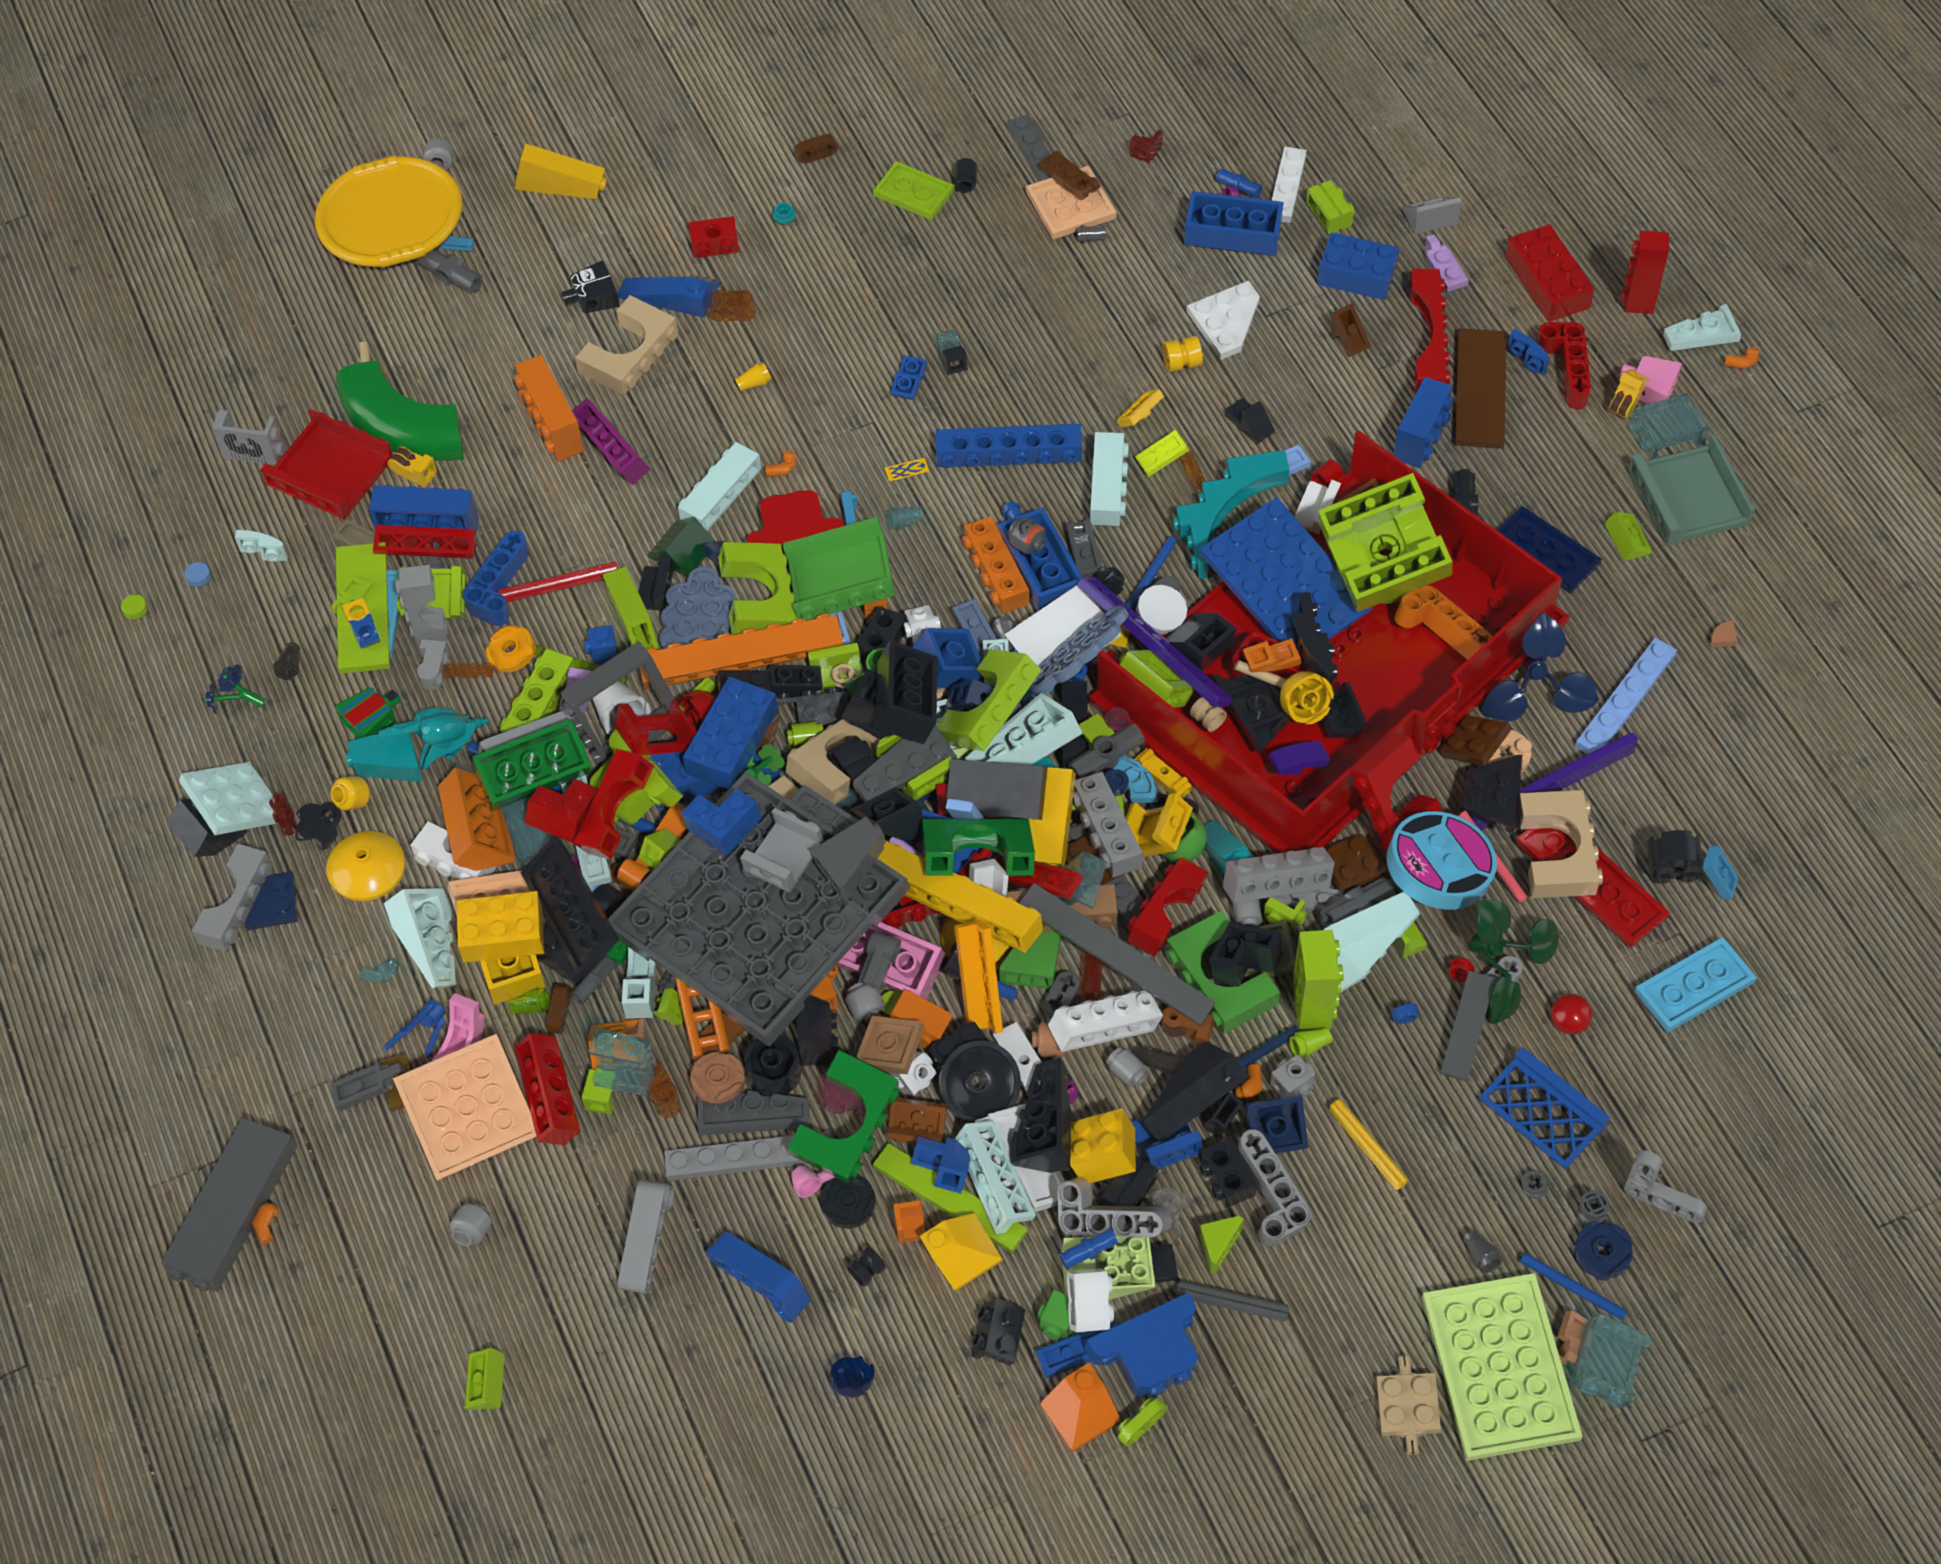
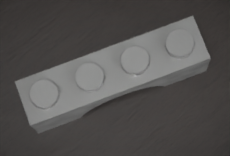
(415, 591)
(220, 925)

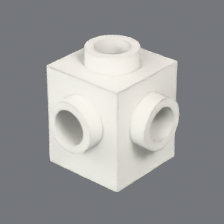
(918, 620)
(918, 1076)

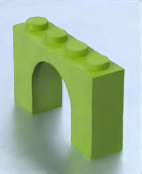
(768, 565)
(1012, 676)

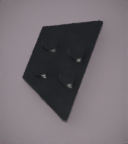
(1255, 708)
(1494, 792)

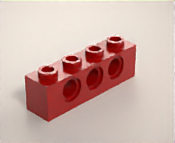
(547, 1089)

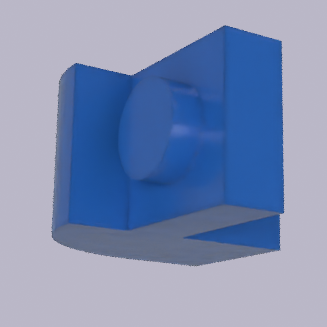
(948, 1159)

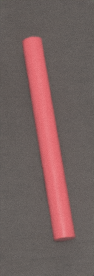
(1503, 872)

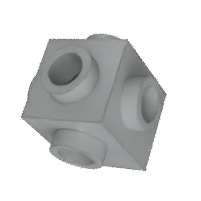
(1293, 1077)

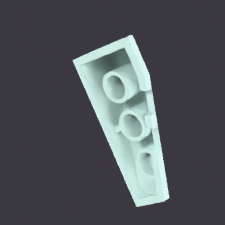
(422, 925)
(1369, 934)

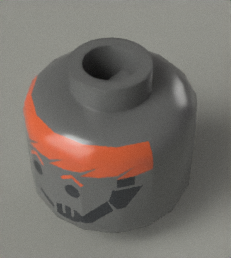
(1027, 535)

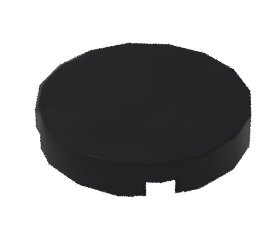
(848, 1203)

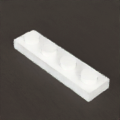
(1289, 180)

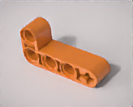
(1443, 618)
(635, 872)

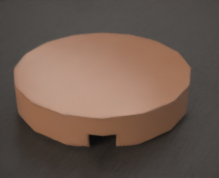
(717, 1077)

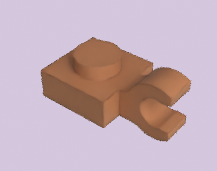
(1571, 1333)

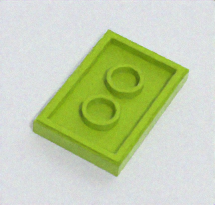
(913, 190)

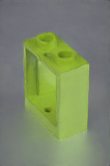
(1157, 676)

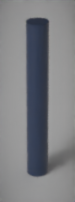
(1267, 1047)

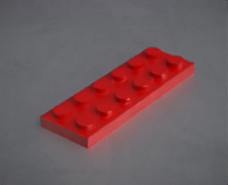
(1619, 899)

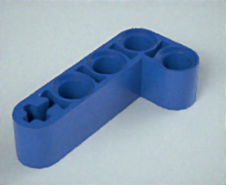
(497, 571)
(760, 1274)

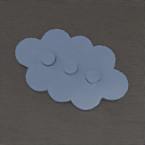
(696, 608)
(1079, 650)

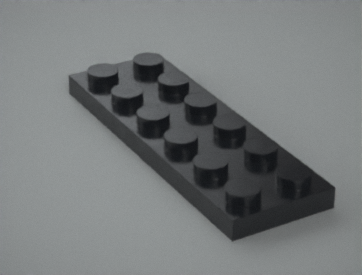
(570, 906)

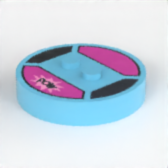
(1441, 860)

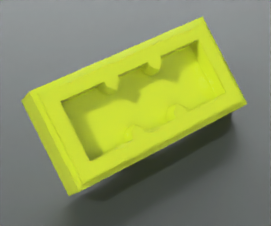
(1162, 453)

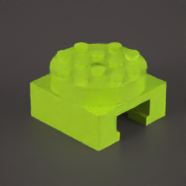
(1379, 520)

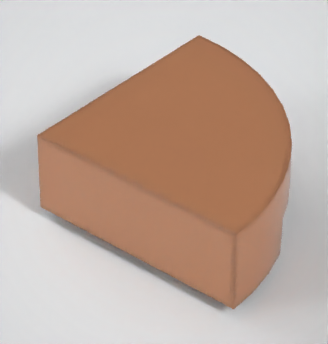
(1724, 635)

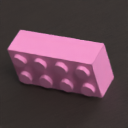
(914, 967)

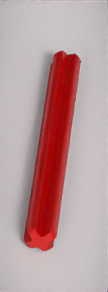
(557, 582)

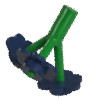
(228, 680)

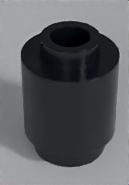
(965, 175)

